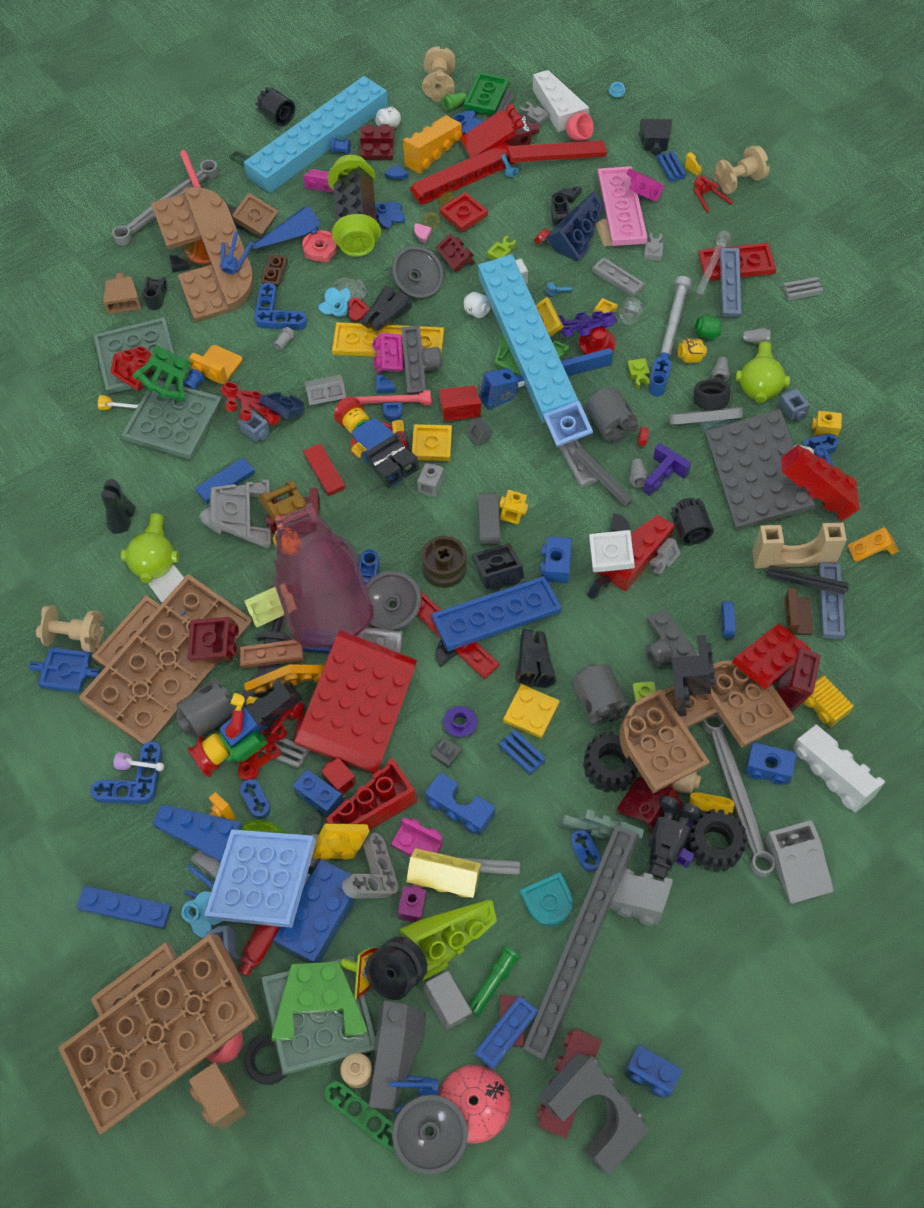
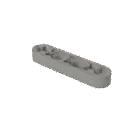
(706, 415)

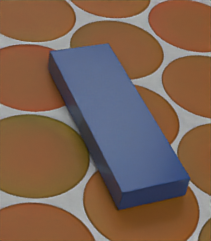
(587, 362)
(231, 475)
(506, 1032)

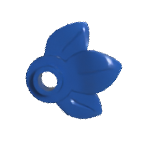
(467, 120)
(389, 213)

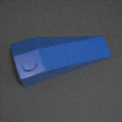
(298, 224)

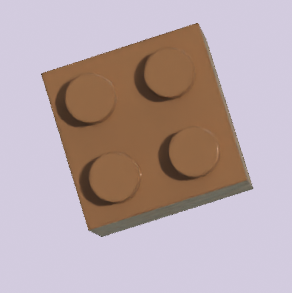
(217, 1096)

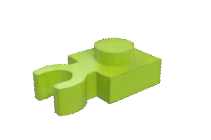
(500, 250)
(639, 370)

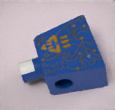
(499, 387)

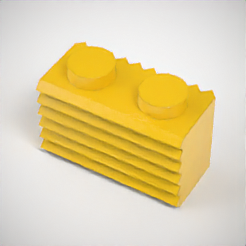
(828, 702)

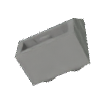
(800, 861)

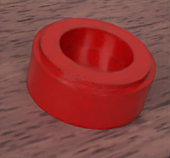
(541, 236)
(643, 436)

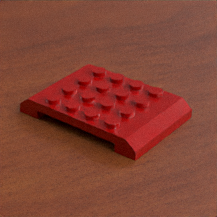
(356, 702)

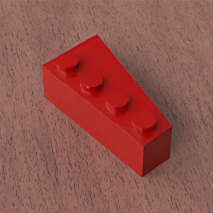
(822, 481)
(645, 543)
(378, 800)

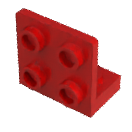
(127, 363)
(460, 403)

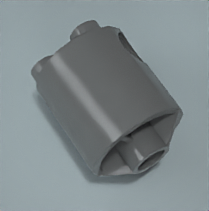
(611, 414)
(599, 693)
(204, 709)

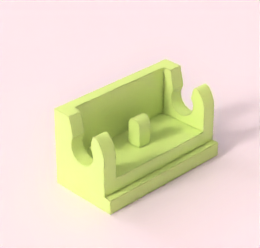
(265, 607)

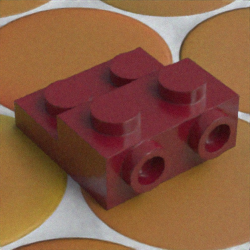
(377, 142)
(212, 640)

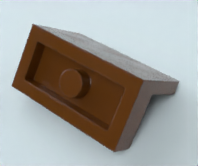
(798, 613)

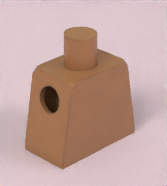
(120, 295)

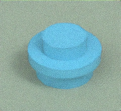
(617, 89)

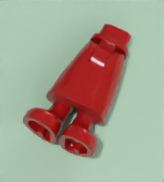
(257, 947)

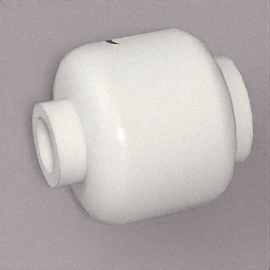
(388, 116)
(476, 304)

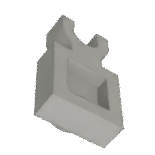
(534, 115)
(654, 248)
(666, 556)

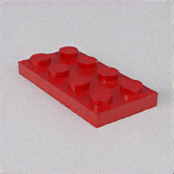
(754, 260)
(770, 656)

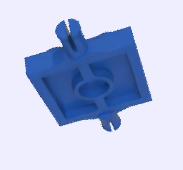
(65, 670)

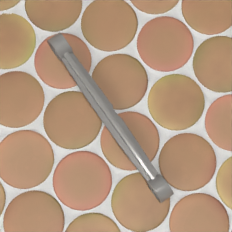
(148, 215)
(739, 796)

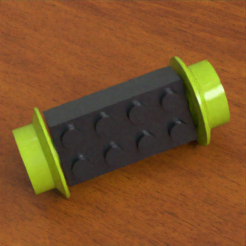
(355, 209)

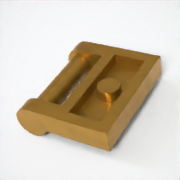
(285, 506)

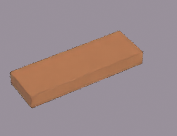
(271, 654)

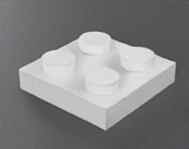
(611, 551)

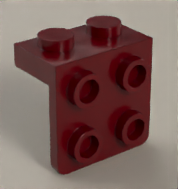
(643, 804)

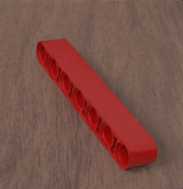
(460, 174)

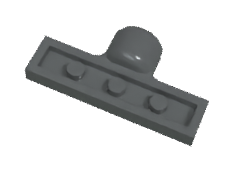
(418, 359)
(670, 643)

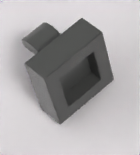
(479, 431)
(446, 752)

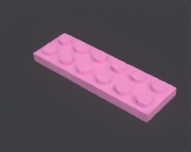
(621, 207)

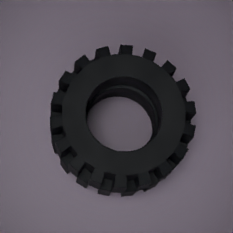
(601, 775)
(725, 825)

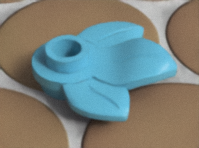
(336, 302)
(199, 922)

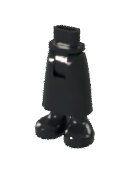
(670, 835)

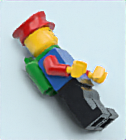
(376, 442)
(243, 732)

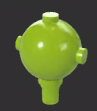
(762, 376)
(150, 553)

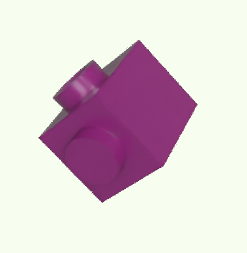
(412, 903)

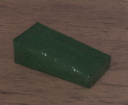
(239, 157)

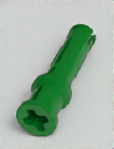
(499, 971)

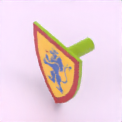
(362, 983)

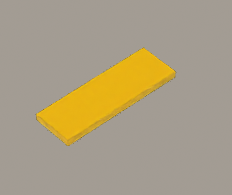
(357, 340)

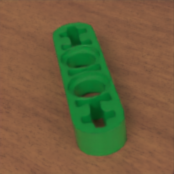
(365, 1115)

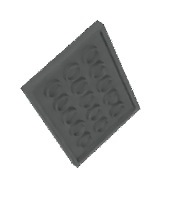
(751, 470)

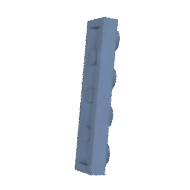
(730, 282)
(831, 604)

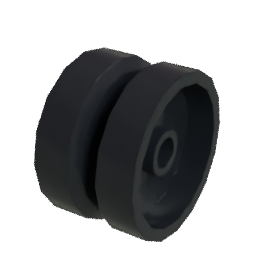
(396, 968)

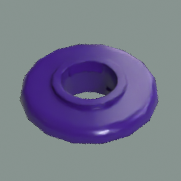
(460, 730)

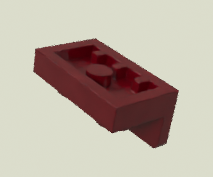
(454, 253)

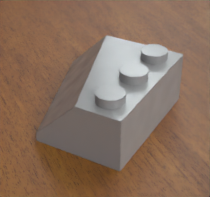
(641, 897)

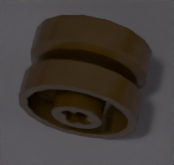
(444, 561)

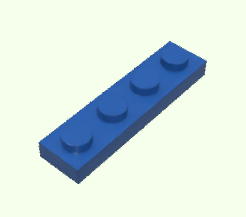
(124, 907)

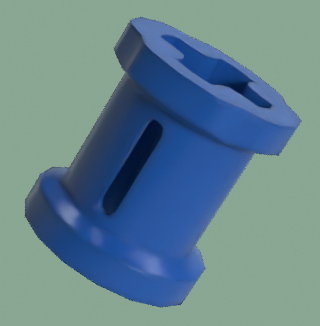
(340, 146)
(194, 379)

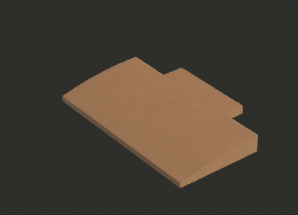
(148, 660)
(156, 1027)

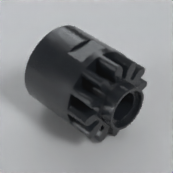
(275, 106)
(692, 521)

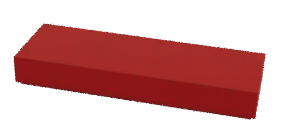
(324, 469)

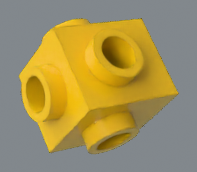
(515, 503)

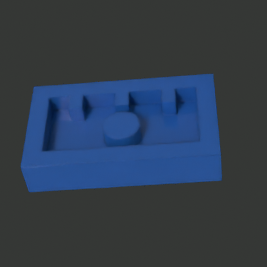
(653, 1071)

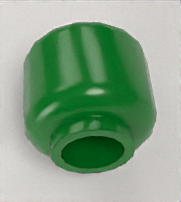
(708, 327)

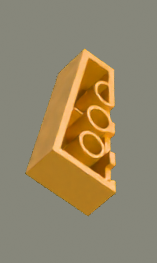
(431, 143)

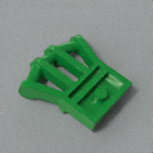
(169, 365)

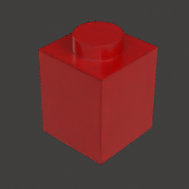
(338, 776)

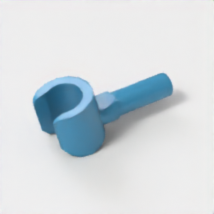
(509, 170)
(553, 290)

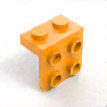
(216, 363)

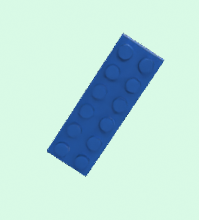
(496, 613)

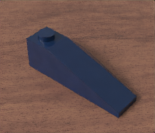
(574, 231)

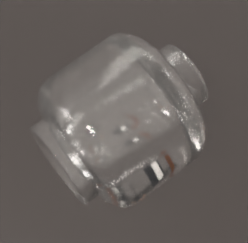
(631, 311)

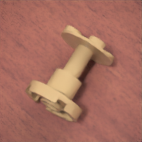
(438, 65)
(751, 165)
(86, 630)

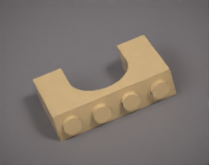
(771, 551)

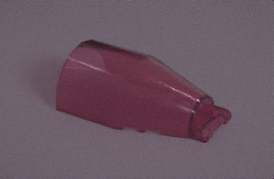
(318, 581)

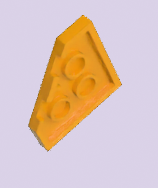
(290, 673)

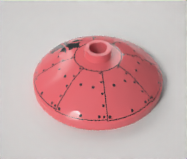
(494, 1102)

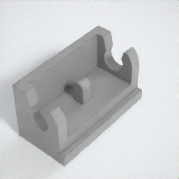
(325, 389)
(446, 1001)

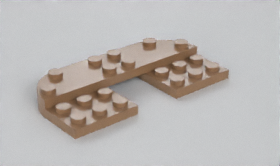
(205, 217)
(660, 739)

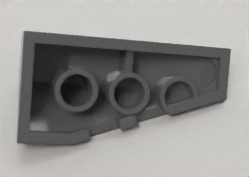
(395, 1048)

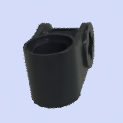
(559, 207)
(154, 292)

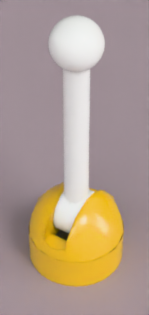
(106, 403)

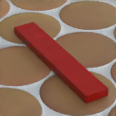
(556, 151)
(472, 653)

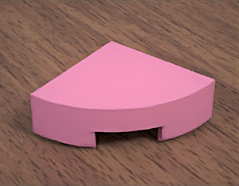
(422, 232)

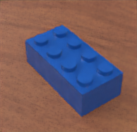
(318, 915)

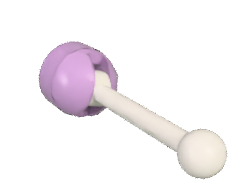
(123, 761)

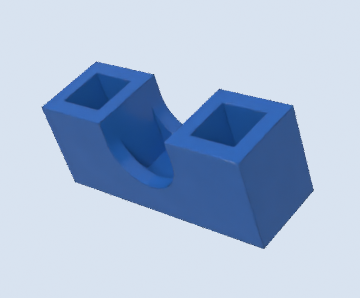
(473, 816)

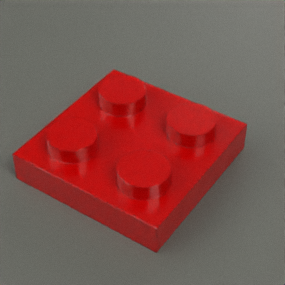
(463, 212)

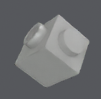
(430, 479)

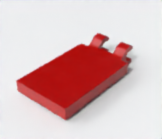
(492, 131)

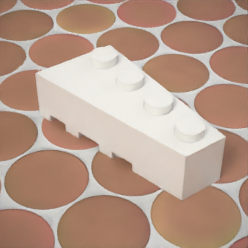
(557, 99)
(837, 768)

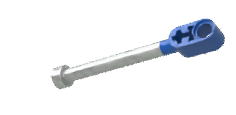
(659, 379)

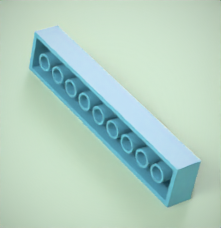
(314, 134)
(526, 335)

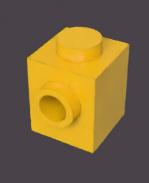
(827, 423)

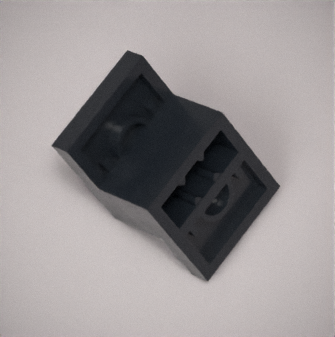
(693, 675)

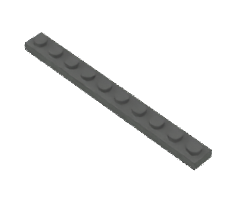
(581, 942)

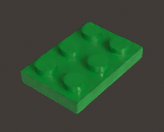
(486, 93)

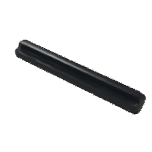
(808, 580)

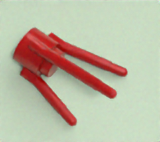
(704, 185)
(293, 714)

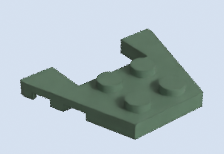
(596, 825)

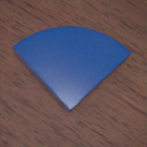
(396, 172)
(384, 385)

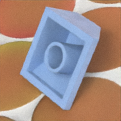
(568, 423)

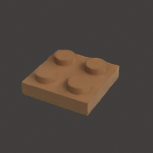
(254, 215)

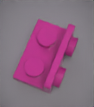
(317, 180)
(645, 185)
(388, 353)
(413, 835)

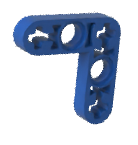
(269, 312)
(135, 787)

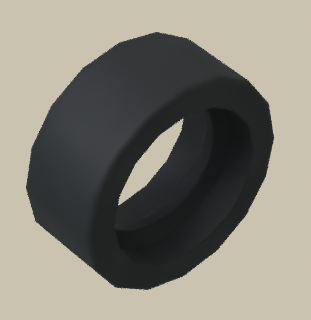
(711, 394)
(250, 1054)

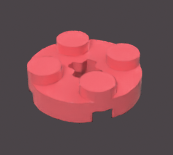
(322, 253)

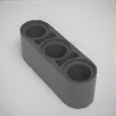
(489, 518)

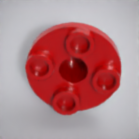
(597, 340)

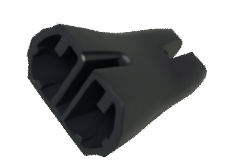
(386, 309)
(117, 507)
(534, 661)

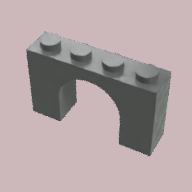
(623, 1124)

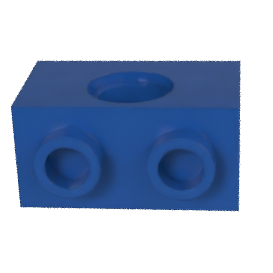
(558, 549)
(781, 759)
(317, 793)

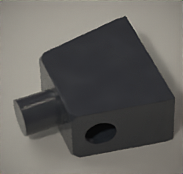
(655, 134)

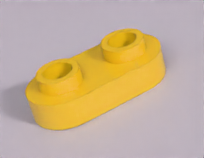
(707, 802)

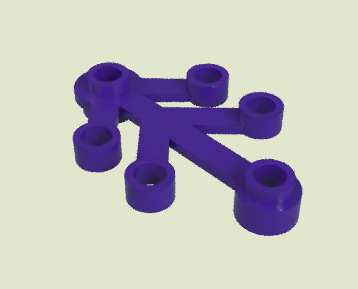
(585, 323)

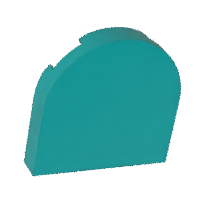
(548, 900)

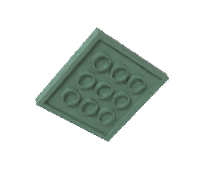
(143, 334)
(172, 424)
(317, 1035)

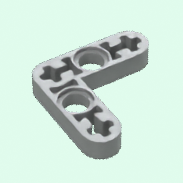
(382, 880)

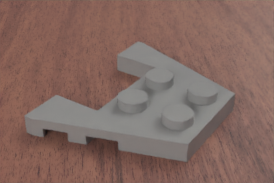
(232, 511)

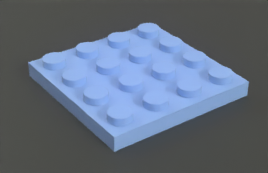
(261, 878)

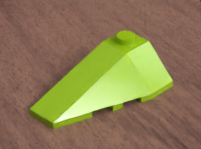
(449, 933)

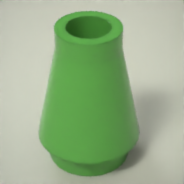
(452, 101)

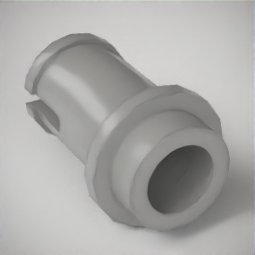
(286, 335)

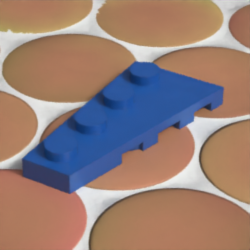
(196, 829)

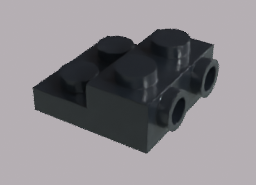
(498, 566)

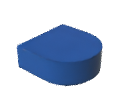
(392, 411)

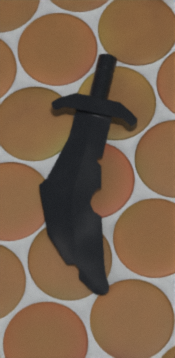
(269, 637)

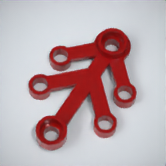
(231, 391)
(253, 763)

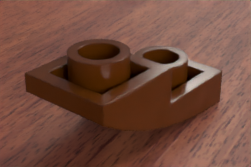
(275, 269)

